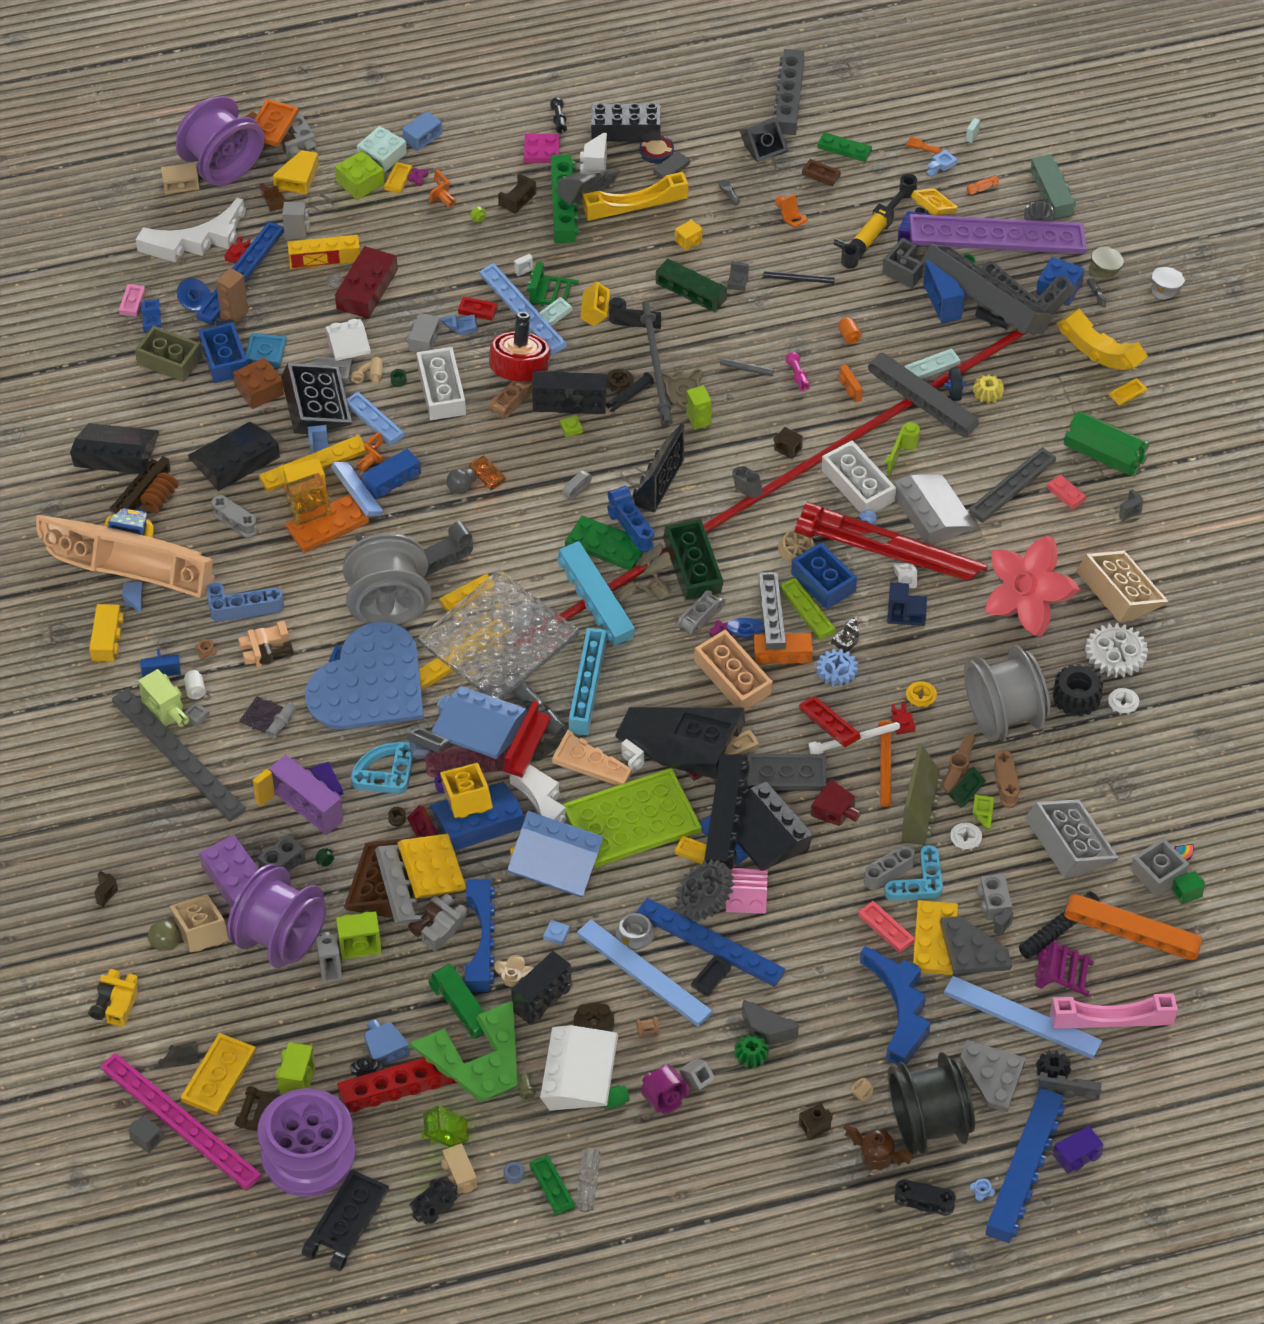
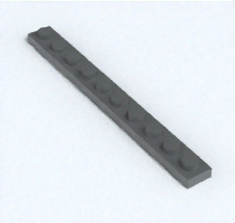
(178, 754)

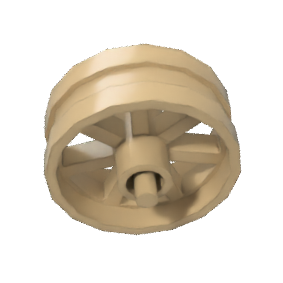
(796, 546)

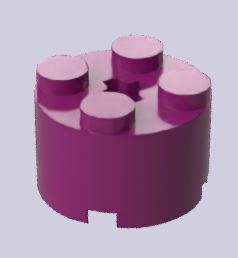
(664, 1089)

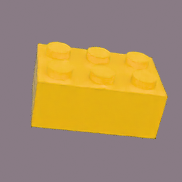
(466, 790)

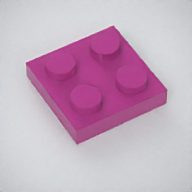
(540, 147)

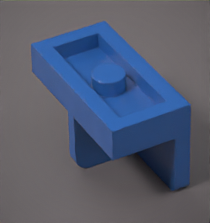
(165, 664)

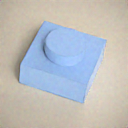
(556, 932)

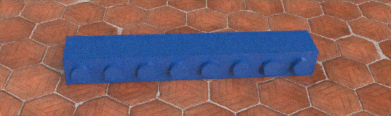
(1024, 1166)

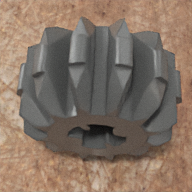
(1039, 211)

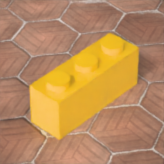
(106, 632)

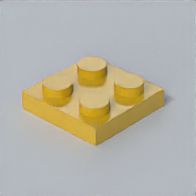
(934, 202)

